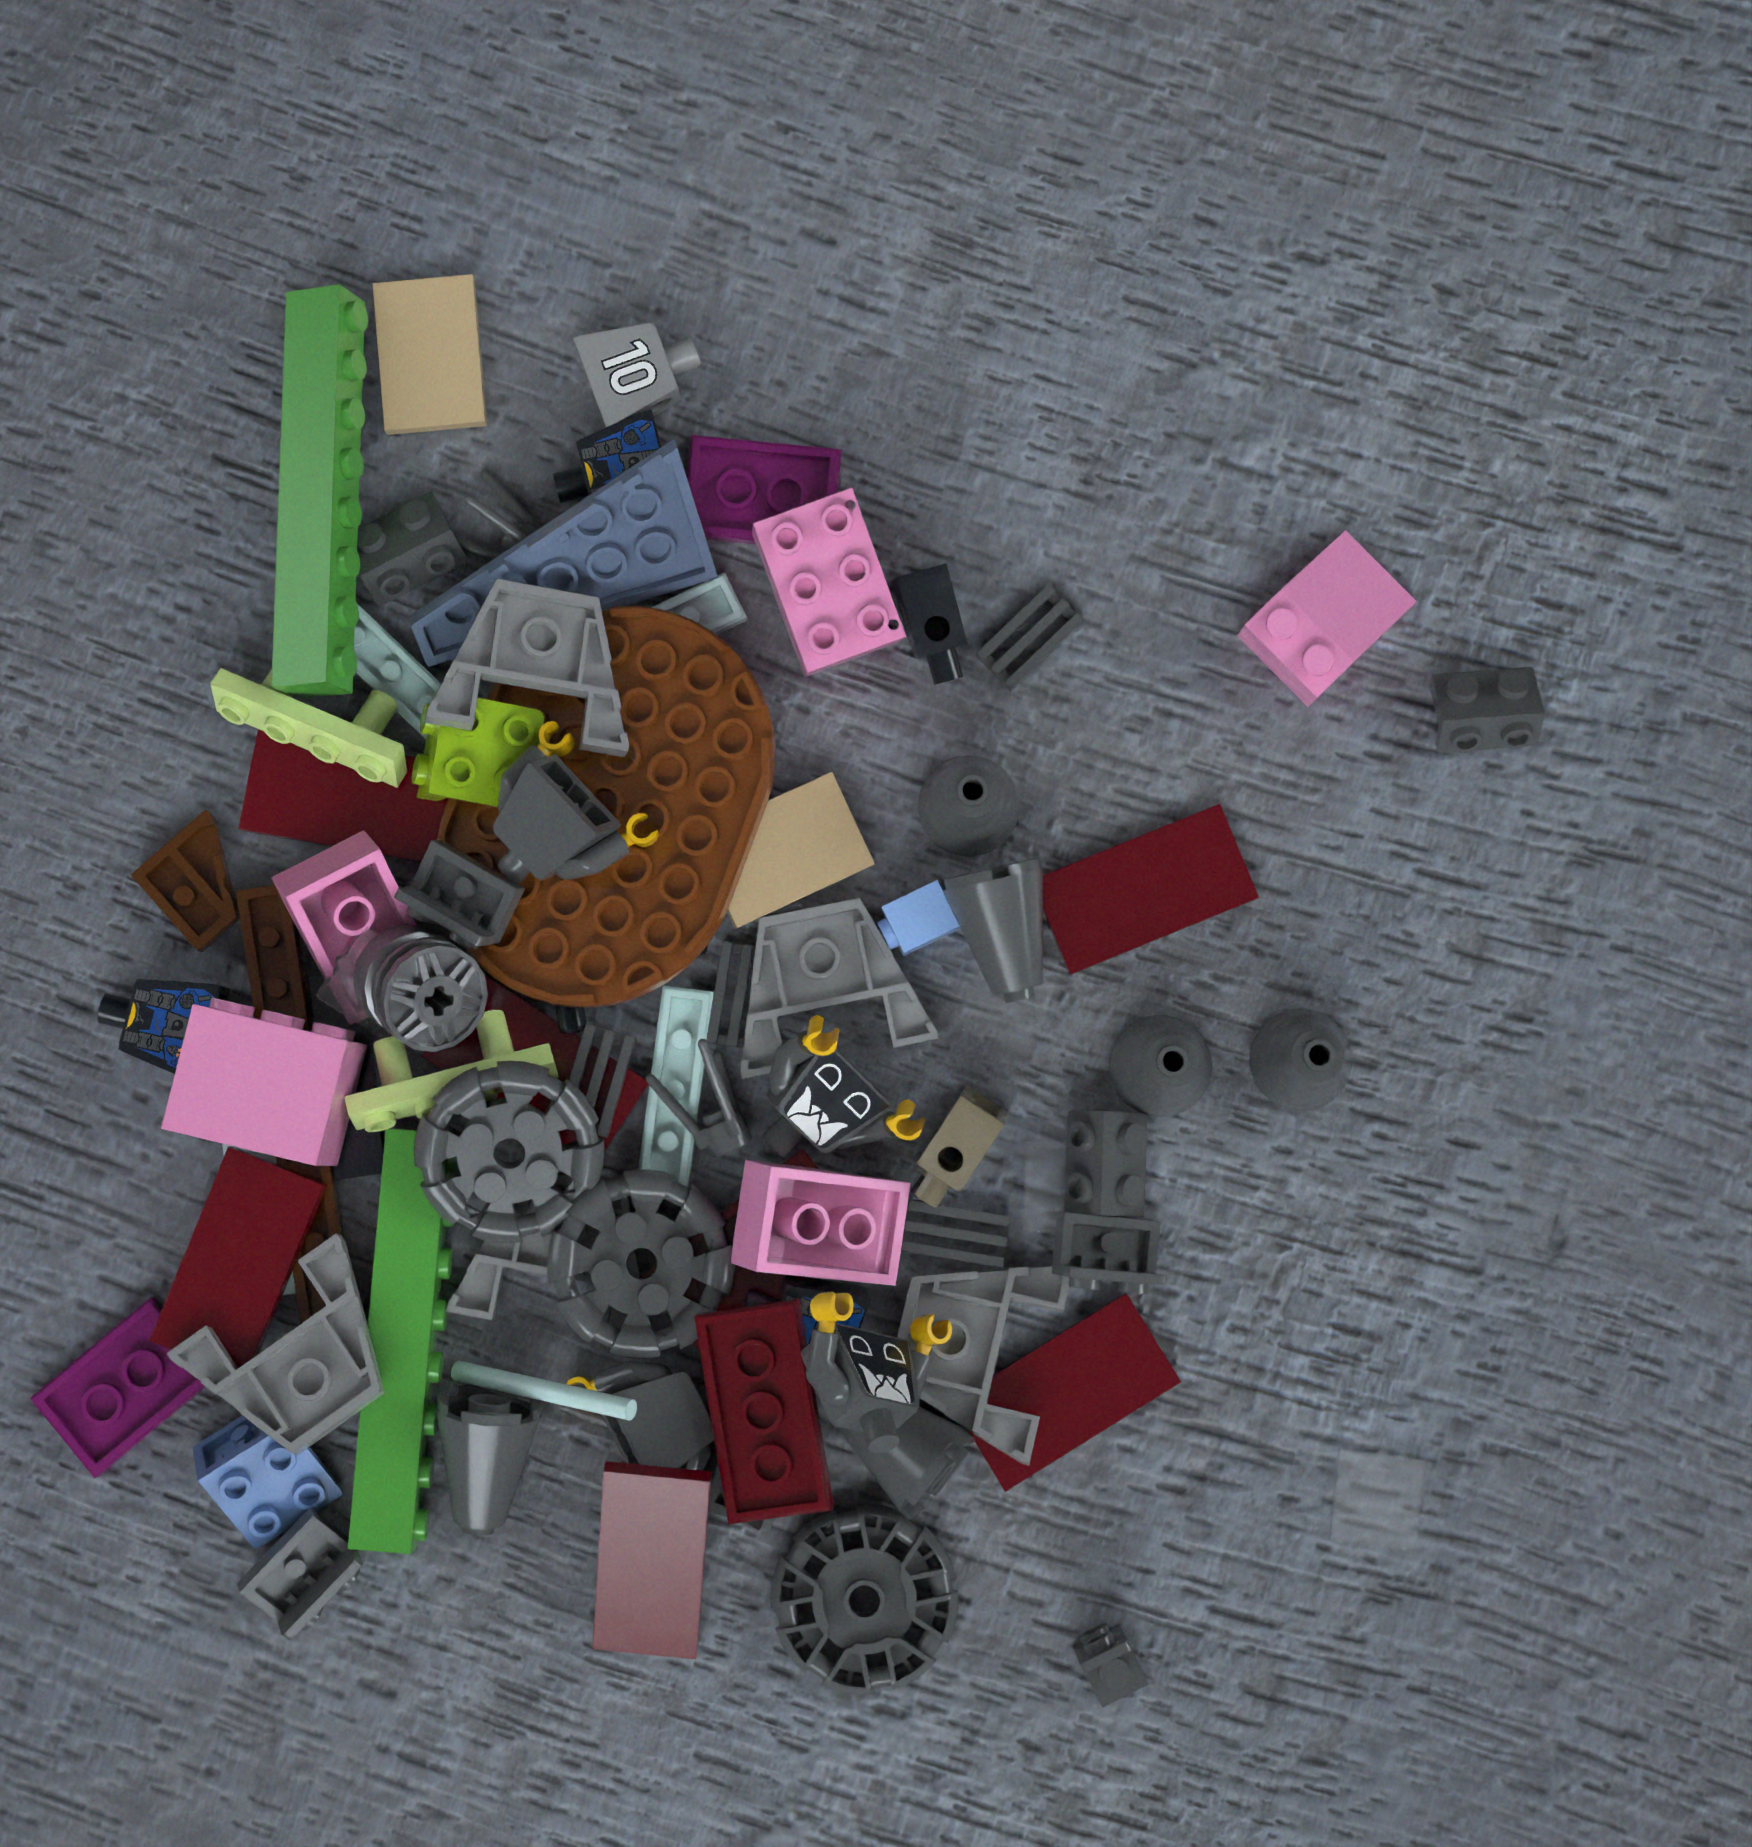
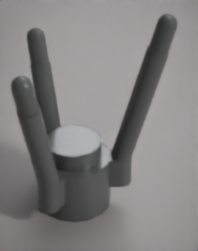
(514, 532)
(725, 1125)

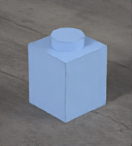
(917, 919)

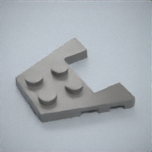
(539, 643)
(819, 962)
(481, 1285)
(966, 1363)
(308, 1376)

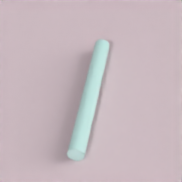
(544, 1390)

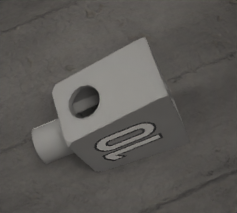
(634, 370)

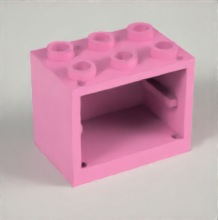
(827, 582)
(264, 1083)

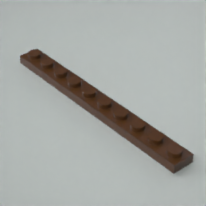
(280, 987)

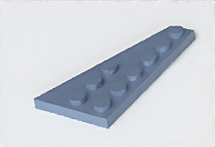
(617, 544)

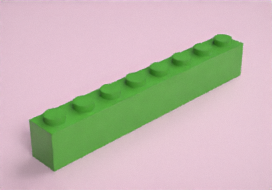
(319, 493)
(403, 1332)

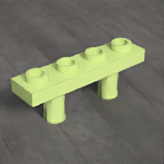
(326, 736)
(409, 1096)

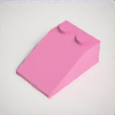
(1326, 618)
(339, 896)
(819, 1223)

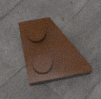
(192, 882)

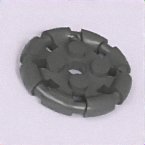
(501, 1181)
(608, 1258)
(871, 1567)

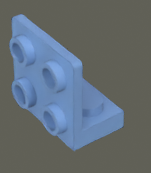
(261, 1481)

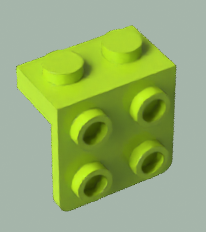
(471, 763)

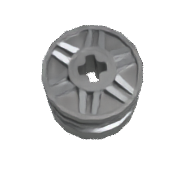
(420, 987)

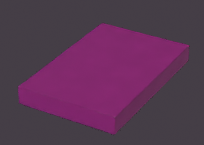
(754, 480)
(116, 1392)

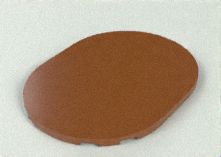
(698, 771)

